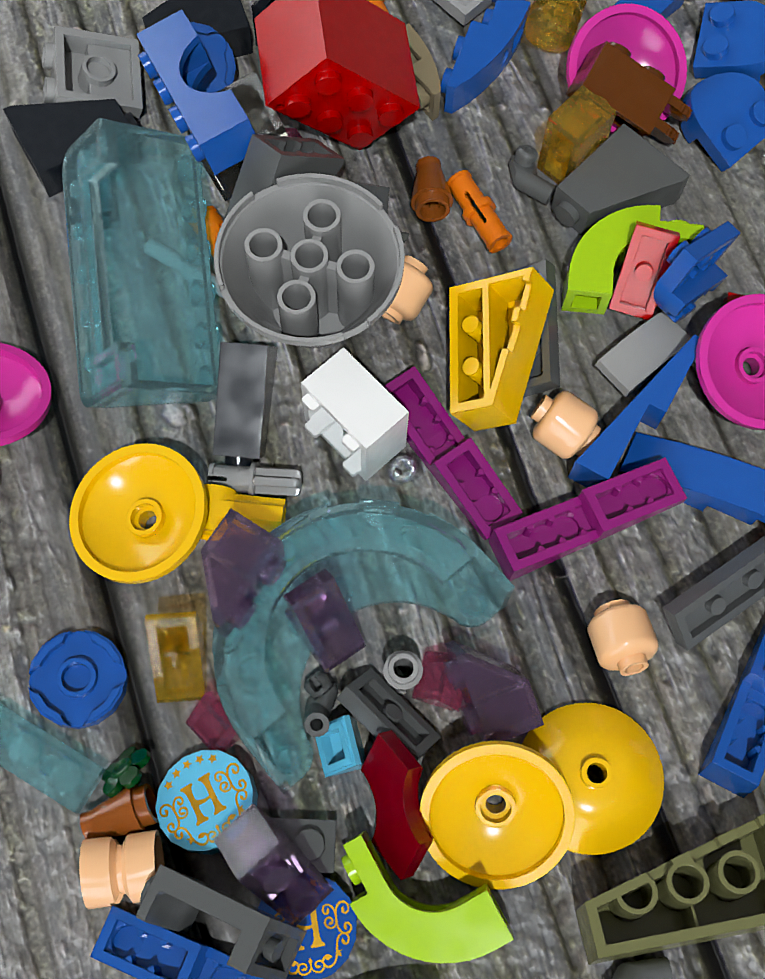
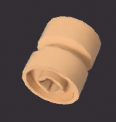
(118, 869)

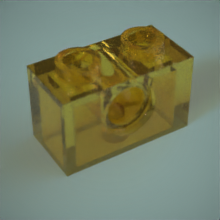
(574, 133)

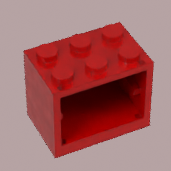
(337, 67)

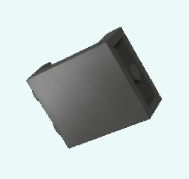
(265, 942)

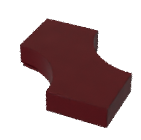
(394, 781)

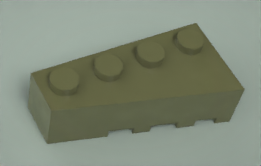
(683, 902)

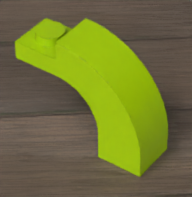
(603, 249)
(421, 930)

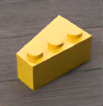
(494, 345)

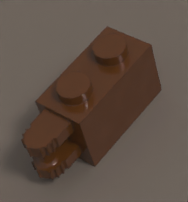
(632, 90)

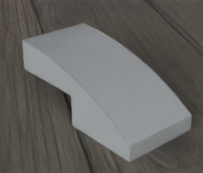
(642, 353)

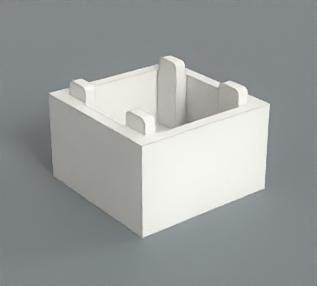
(354, 414)

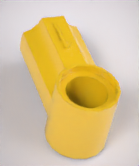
(263, 511)

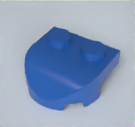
(731, 39)
(726, 116)
(693, 271)

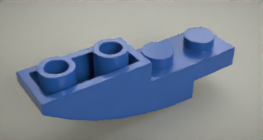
(484, 52)

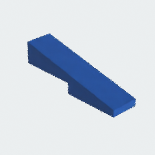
(647, 407)
(738, 747)
(158, 952)

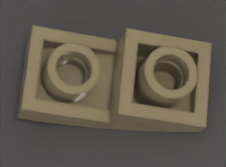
(425, 75)

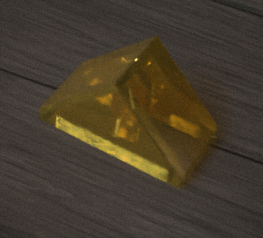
(177, 656)

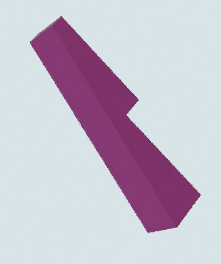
(452, 458)
(586, 518)

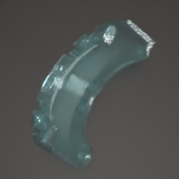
(376, 558)

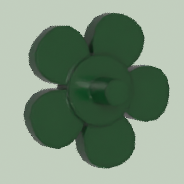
(125, 771)

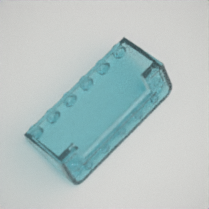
(139, 268)

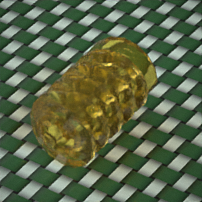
(553, 23)

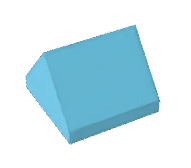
(341, 747)

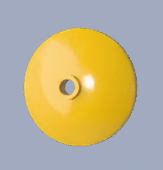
(120, 497)
(632, 787)
(505, 841)

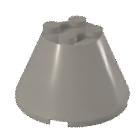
(309, 260)

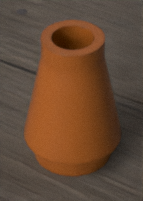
(430, 193)
(123, 814)

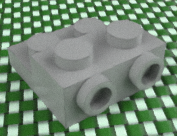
(92, 68)

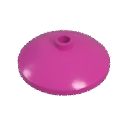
(643, 33)
(727, 340)
(23, 394)

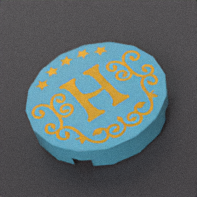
(203, 798)

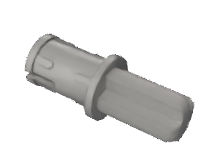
(258, 480)

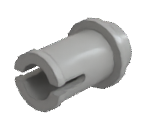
(407, 661)

